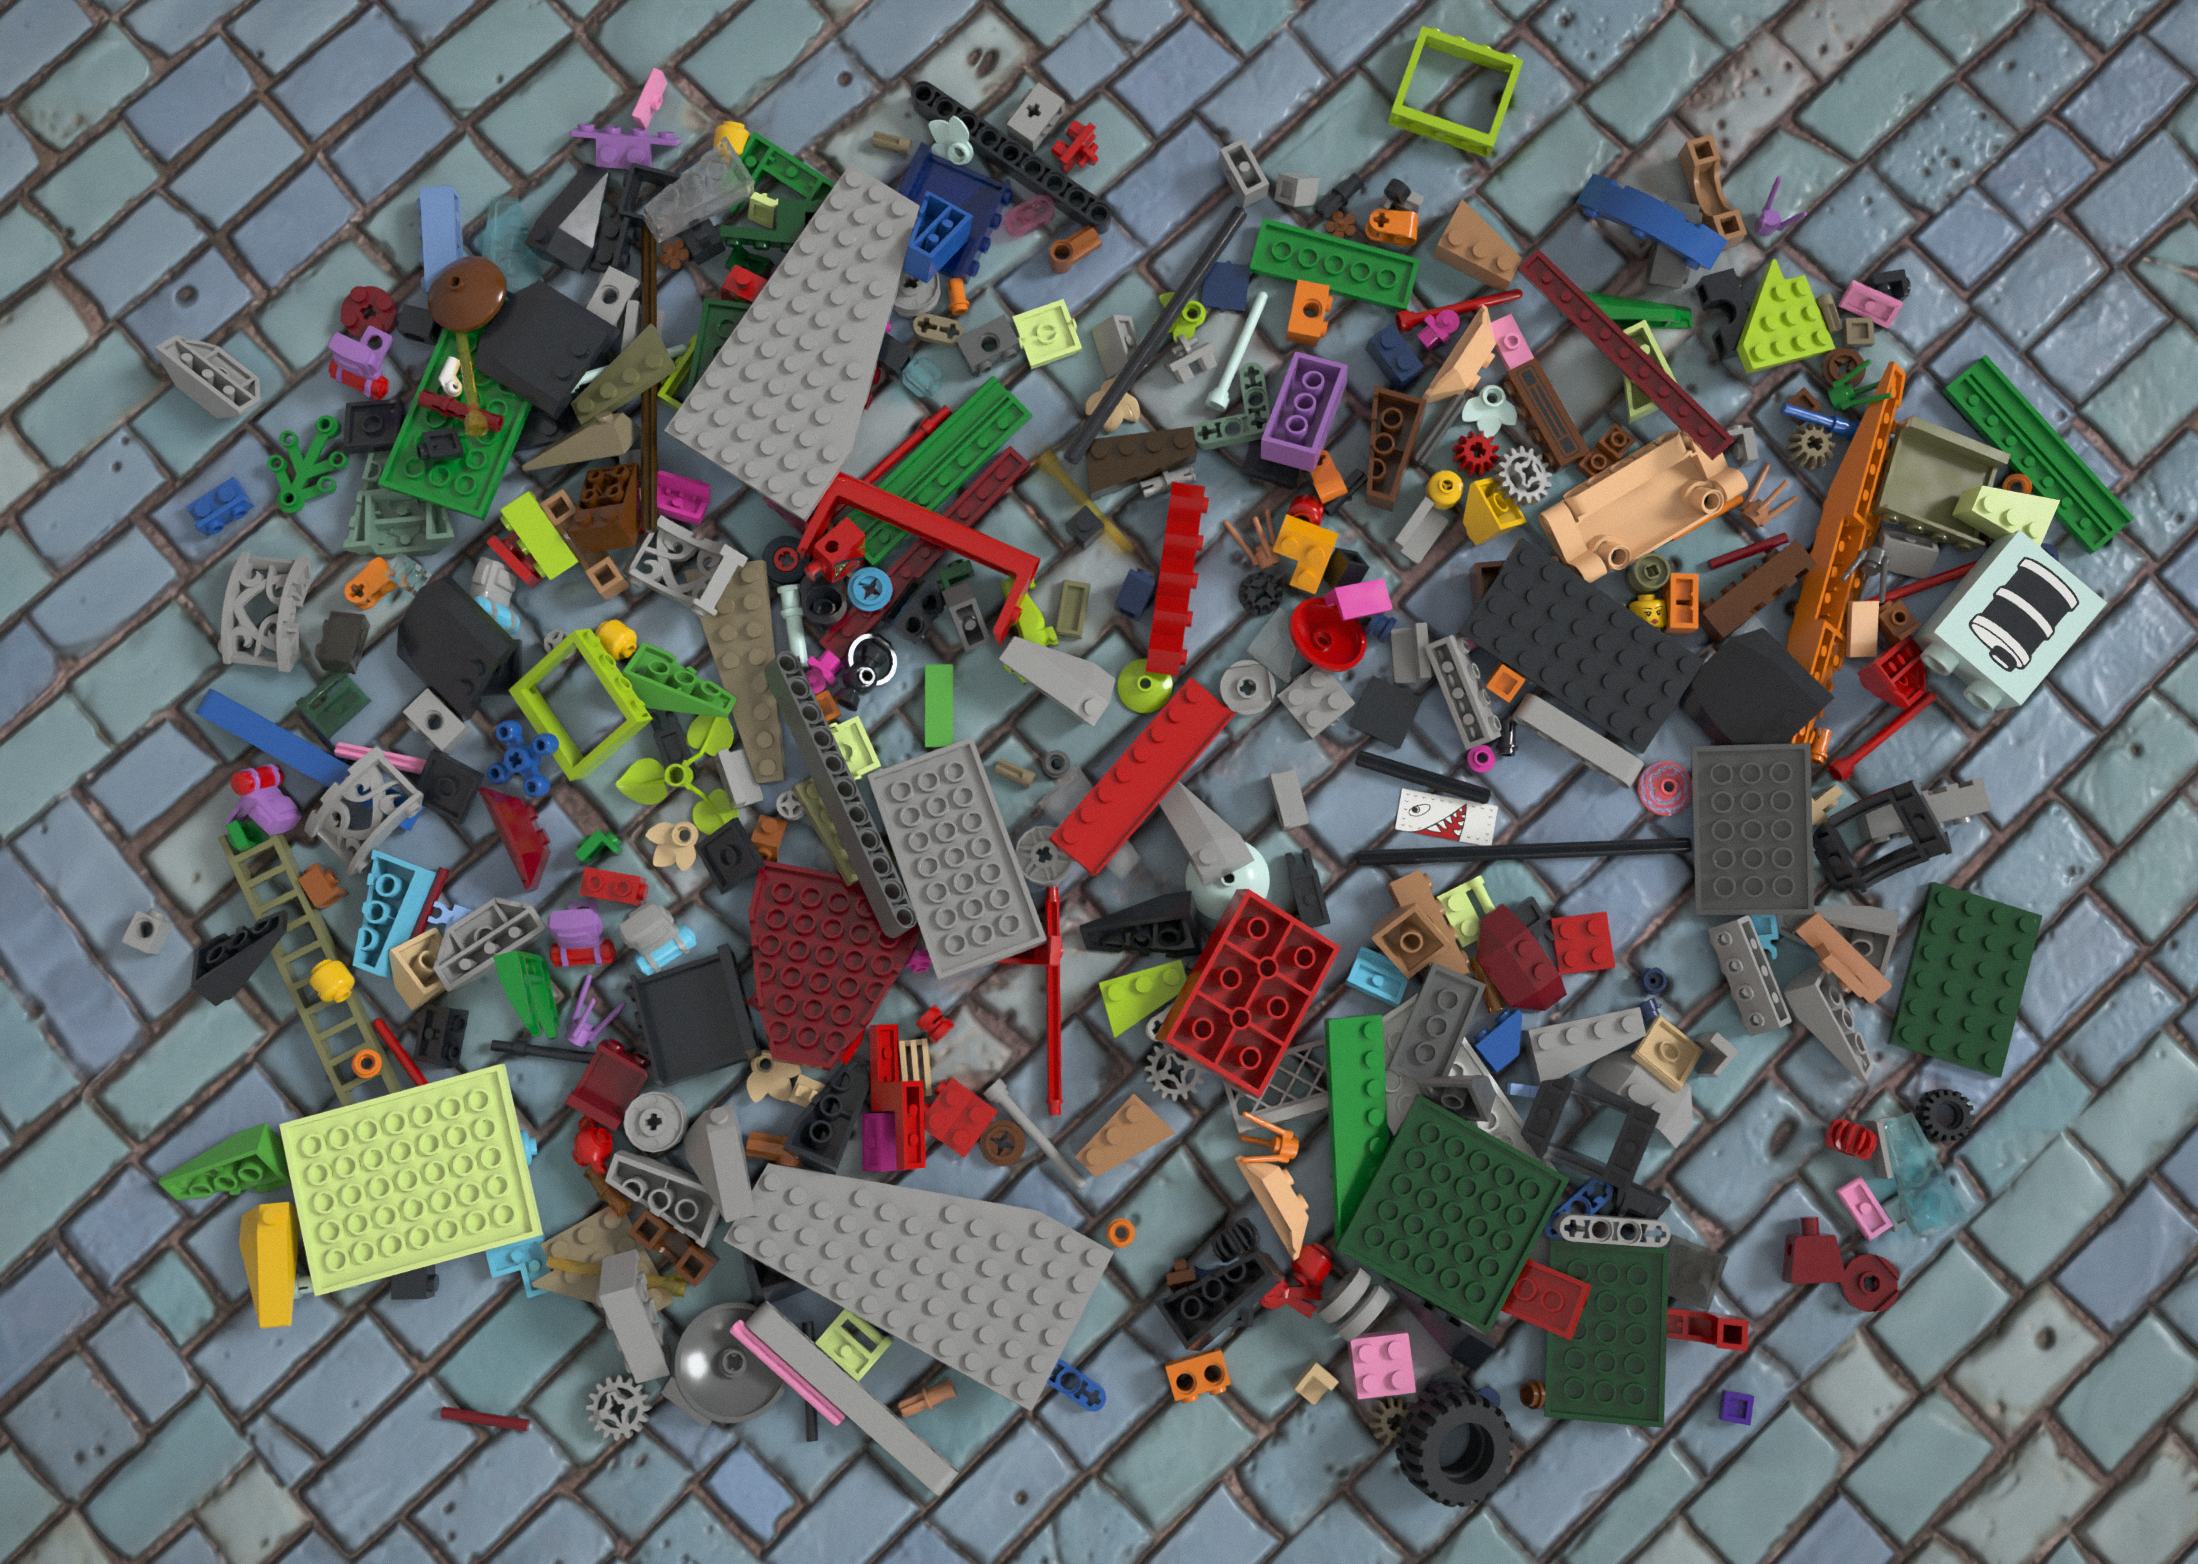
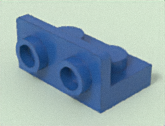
(220, 507)

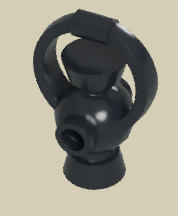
(861, 677)

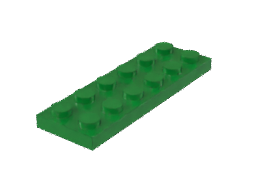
(1344, 265)

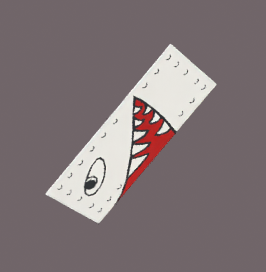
(1446, 817)

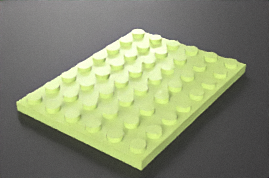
(410, 1179)

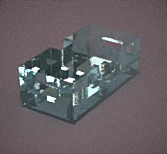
(409, 575)

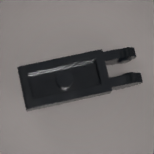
(672, 742)
(1307, 891)

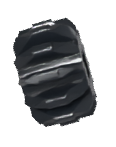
(1235, 1240)

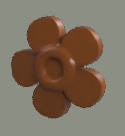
(1341, 225)
(673, 254)

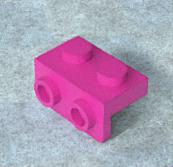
(682, 497)

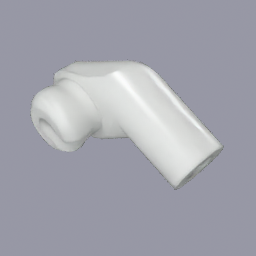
(448, 377)

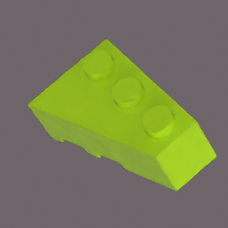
(538, 536)
(1140, 993)

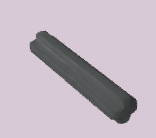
(1438, 430)

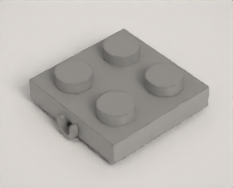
(1316, 700)

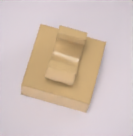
(805, 1090)

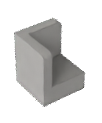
(1297, 189)

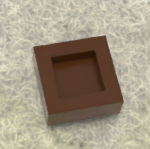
(1806, 401)

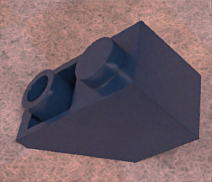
(1135, 594)

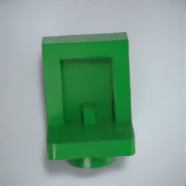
(246, 835)
(592, 845)

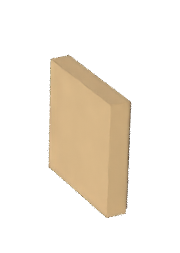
(1667, 1053)

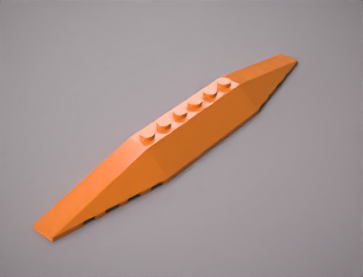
(1845, 528)

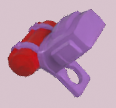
(358, 364)
(263, 799)
(579, 936)

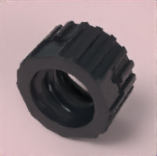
(1397, 191)

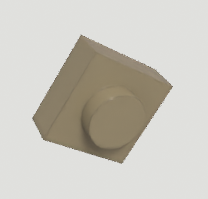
(1858, 332)

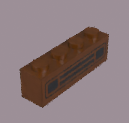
(1544, 415)

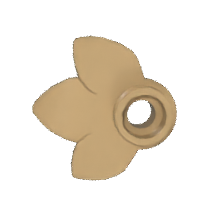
(1127, 408)
(671, 847)
(773, 1080)

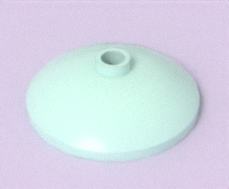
(1215, 897)

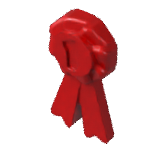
(1292, 1296)

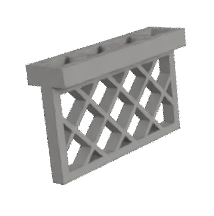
(1286, 1111)

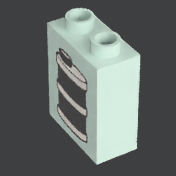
(2007, 623)

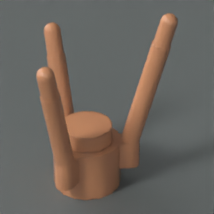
(1756, 513)
(1264, 553)

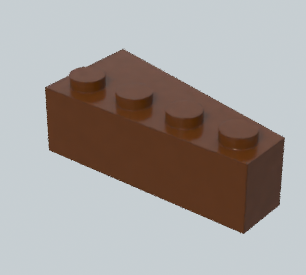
(1392, 441)
(1755, 591)

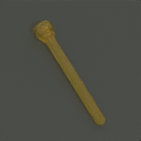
(475, 422)
(1049, 464)
(673, 1284)

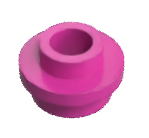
(1475, 765)
(919, 961)

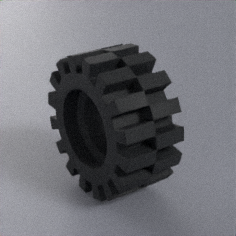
(1961, 1115)

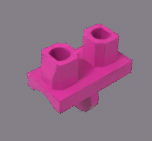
(1437, 331)
(823, 671)

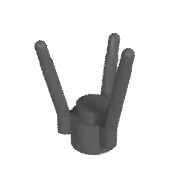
(1872, 562)

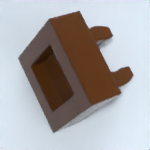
(1182, 1276)

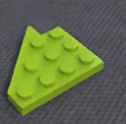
(1782, 323)

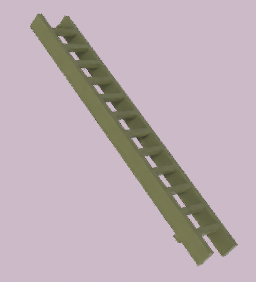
(288, 973)

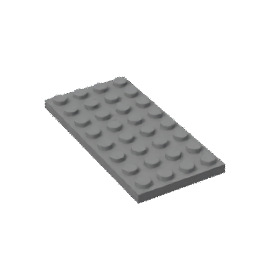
(956, 859)

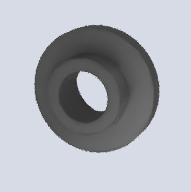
(1056, 755)

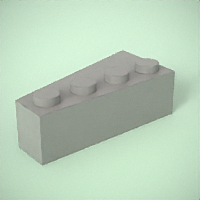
(1948, 803)
(1575, 1043)
(666, 1192)
(633, 1317)

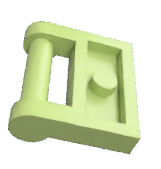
(1460, 911)
(847, 1349)

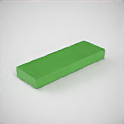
(938, 705)

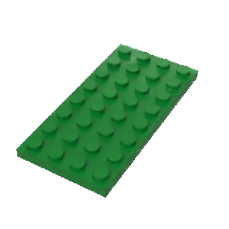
(465, 482)

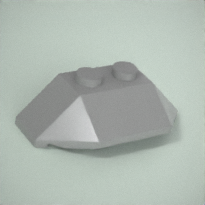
(210, 376)
(486, 932)
(1628, 1078)

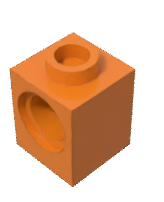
(1504, 681)

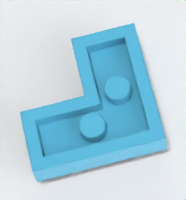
(522, 1256)

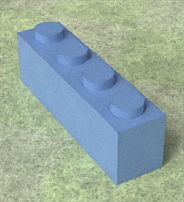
(439, 230)

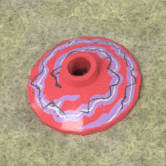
(1652, 790)

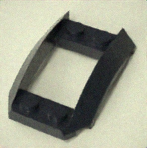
(1917, 820)
(1629, 1146)

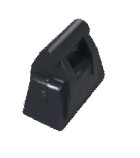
(1640, 1202)

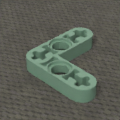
(1246, 421)

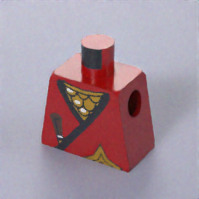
(742, 286)
(838, 552)

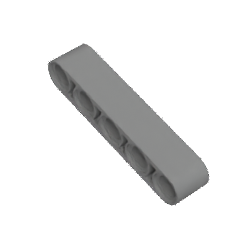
(1577, 740)

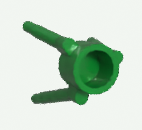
(1843, 395)

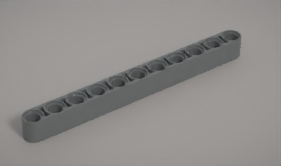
(840, 795)

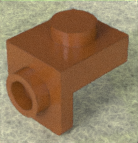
(768, 837)

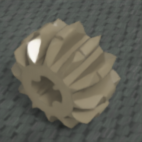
(1803, 454)
(1385, 1411)

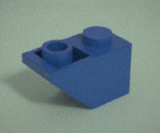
(1501, 1042)

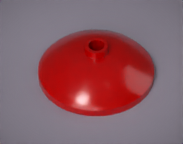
(1325, 637)

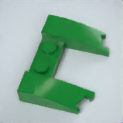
(765, 158)
(529, 990)

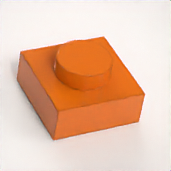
(828, 706)

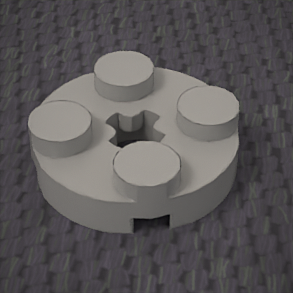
(1256, 675)

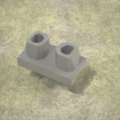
(1202, 354)

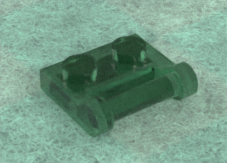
(337, 708)

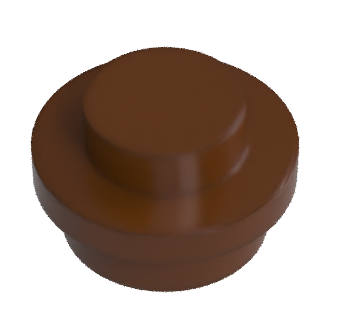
(1532, 1394)

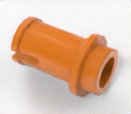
(957, 297)
(1820, 745)

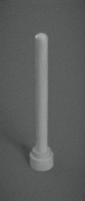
(999, 1094)

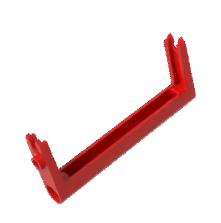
(929, 527)

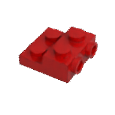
(957, 1116)

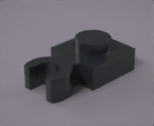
(1532, 917)

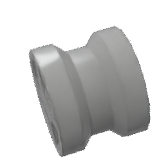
(553, 639)
(790, 801)

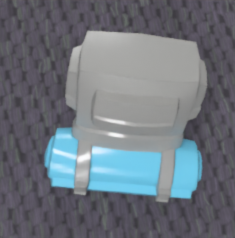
(493, 589)
(655, 937)

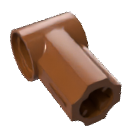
(1075, 248)
(770, 1147)

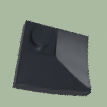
(1267, 470)

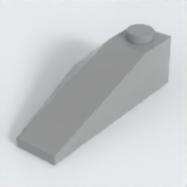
(1068, 681)
(1204, 836)
(1864, 927)
(1821, 1008)
(719, 1160)

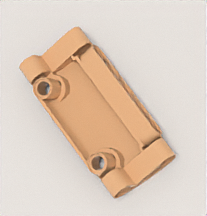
(1638, 505)

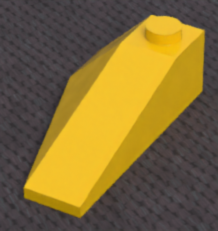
(270, 1259)

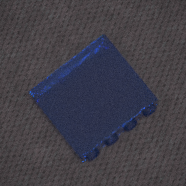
(968, 191)

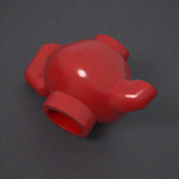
(592, 1145)

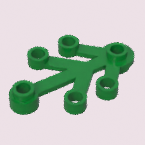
(307, 467)

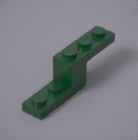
(790, 225)

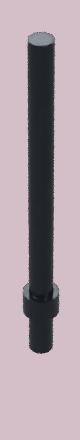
(522, 1049)

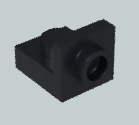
(1890, 281)
(439, 446)

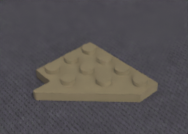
(589, 1243)

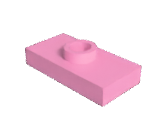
(650, 98)
(1870, 303)
(1510, 342)
(1863, 1208)

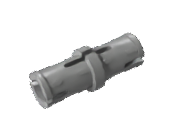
(1164, 482)

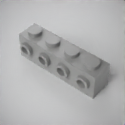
(1463, 690)
(1749, 975)

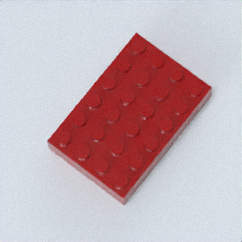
(1248, 992)

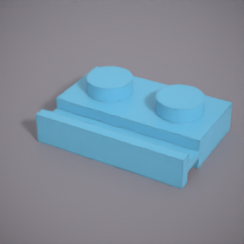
(1377, 977)

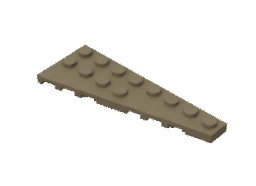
(741, 649)

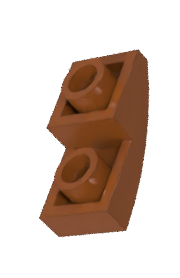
(1606, 451)

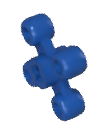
(522, 758)

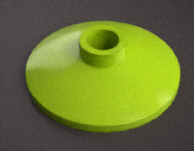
(1141, 699)

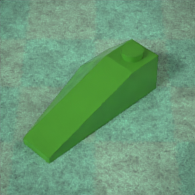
(671, 687)
(242, 1162)

